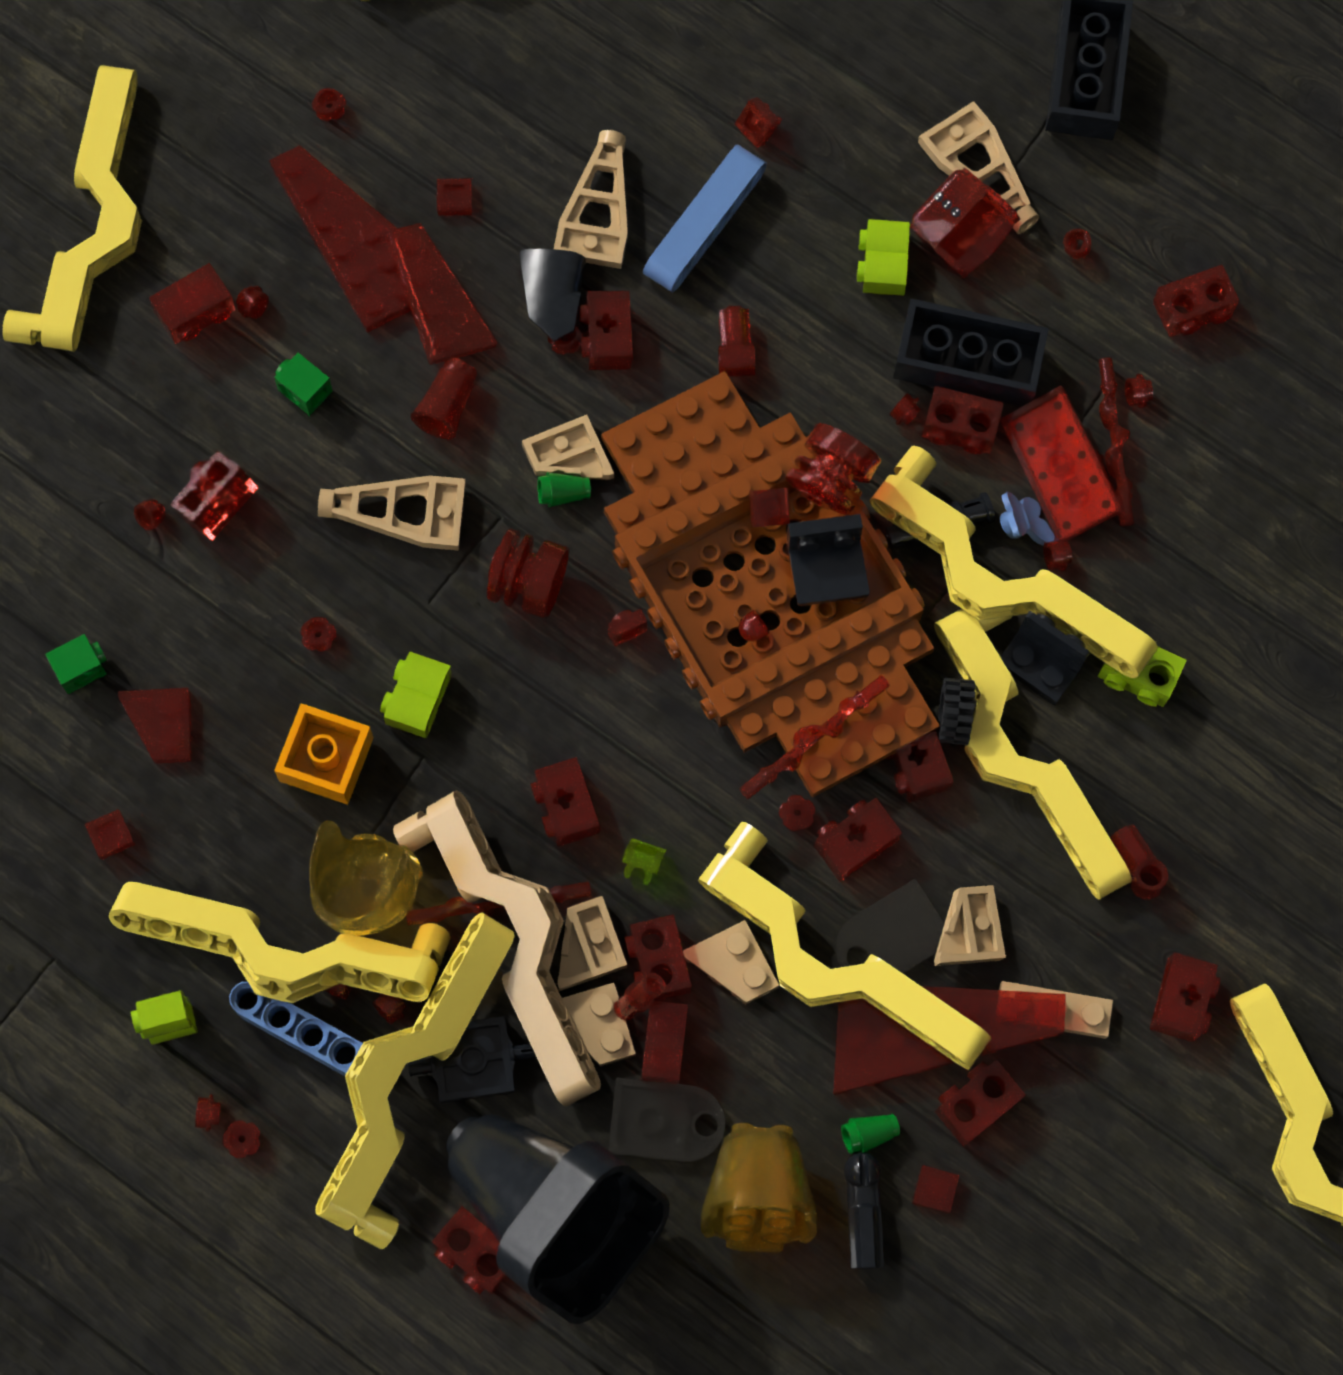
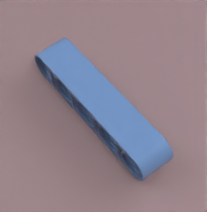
(704, 218)
(295, 1030)

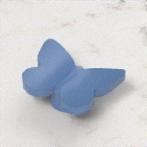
(1023, 518)

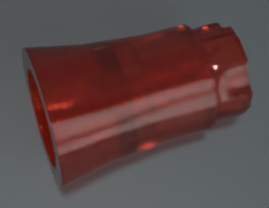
(445, 399)

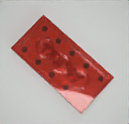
(1061, 464)

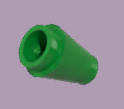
(562, 489)
(869, 1132)

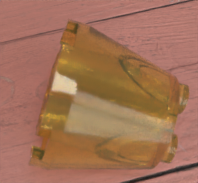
(759, 1191)

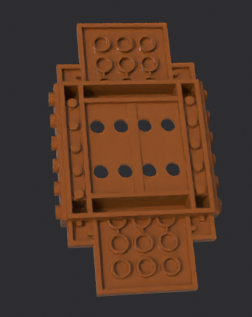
(689, 511)

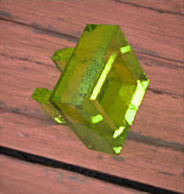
(643, 856)

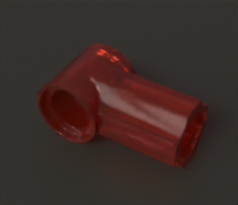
(736, 352)
(1139, 860)

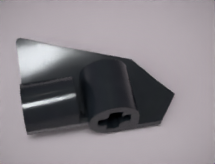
(553, 289)

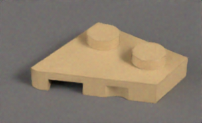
(568, 451)
(971, 928)
(589, 945)
(734, 962)
(599, 1027)

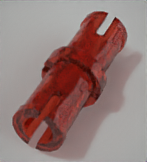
(639, 996)

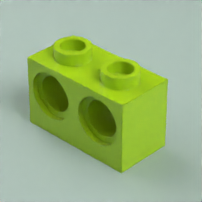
(1162, 663)

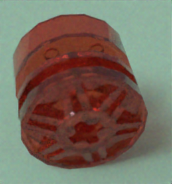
(836, 463)
(528, 573)

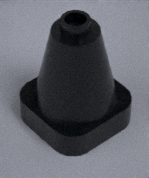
(562, 1213)

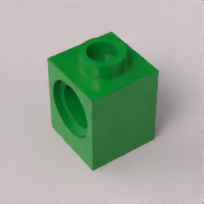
(303, 383)
(77, 663)

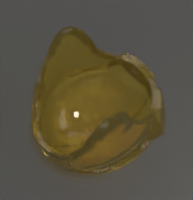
(361, 881)

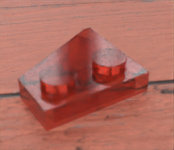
(161, 721)

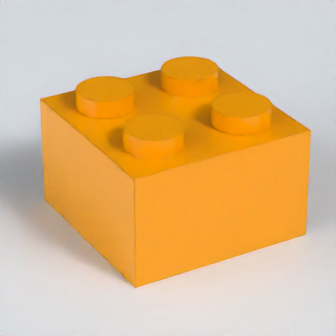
(324, 753)

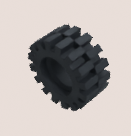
(956, 711)

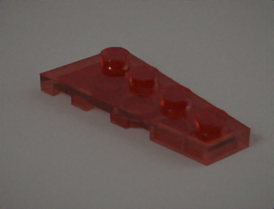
(438, 303)

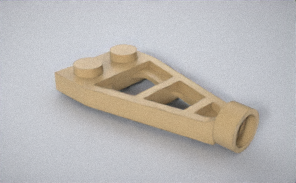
(965, 130)
(595, 243)
(442, 516)

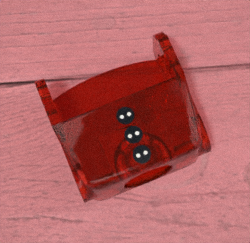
(964, 222)

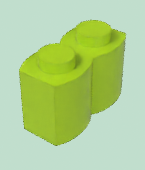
(885, 257)
(416, 694)
(164, 1017)

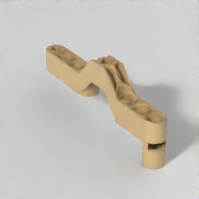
(537, 925)

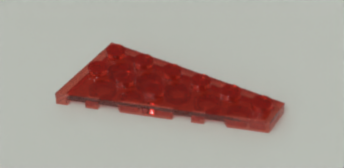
(347, 235)
(879, 1049)

